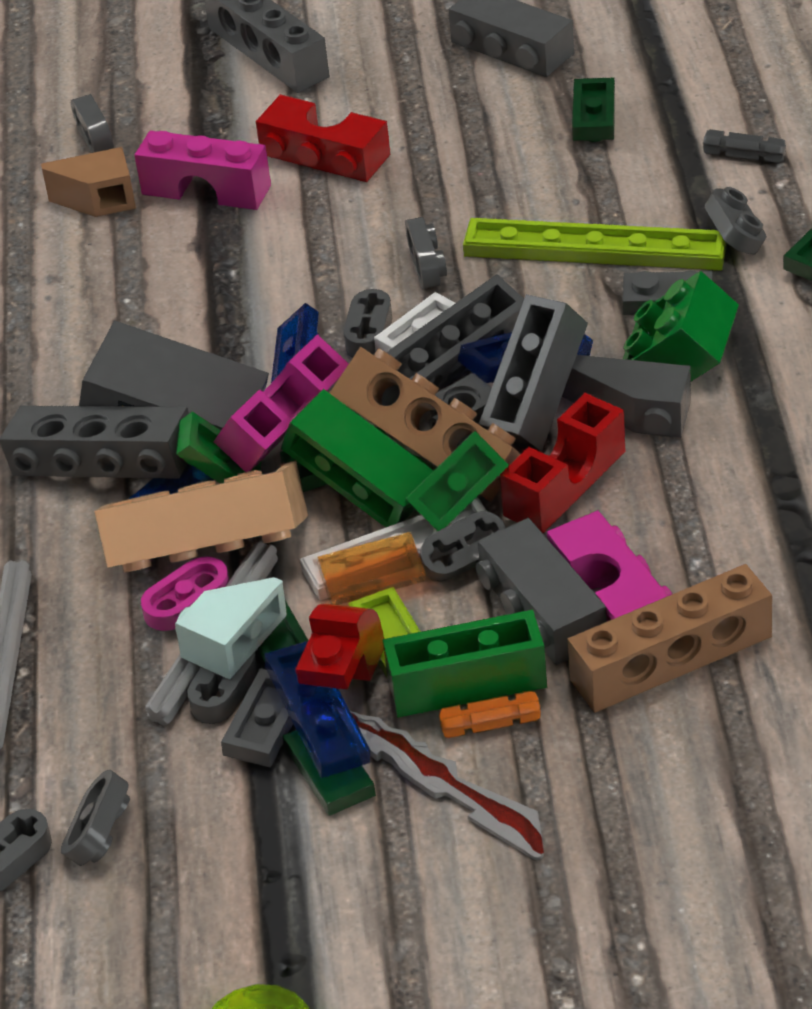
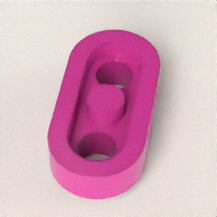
(180, 589)

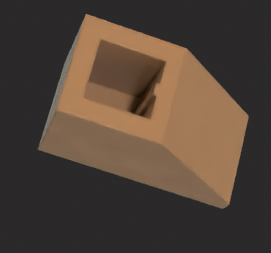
(91, 183)

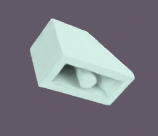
(230, 624)

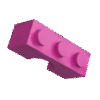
(234, 168)
(266, 416)
(606, 562)

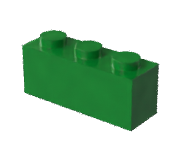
(355, 458)
(465, 663)

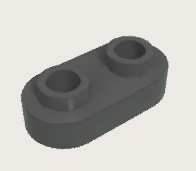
(735, 220)
(422, 243)
(90, 828)

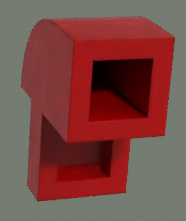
(342, 646)

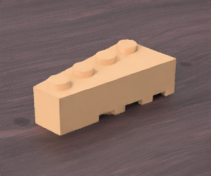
(202, 517)

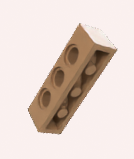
(362, 391)
(670, 637)

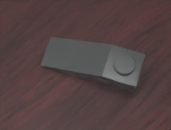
(650, 393)

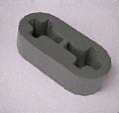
(91, 124)
(361, 322)
(456, 536)
(207, 684)
(22, 852)

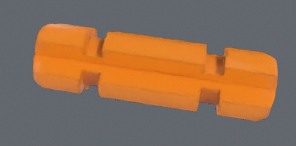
(489, 714)

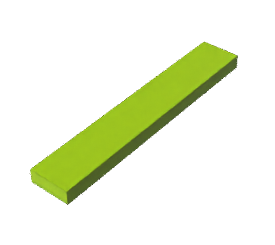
(595, 243)

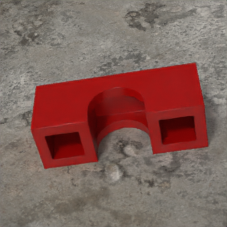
(347, 149)
(585, 448)

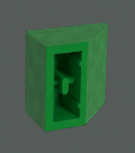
(684, 326)

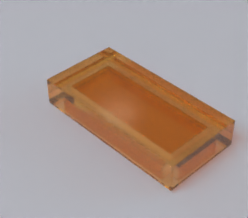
(370, 568)

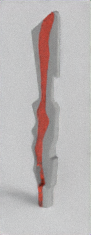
(439, 778)

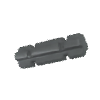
(744, 146)

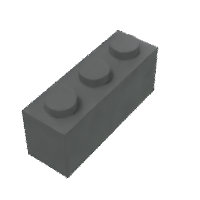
(513, 33)
(534, 371)
(535, 577)

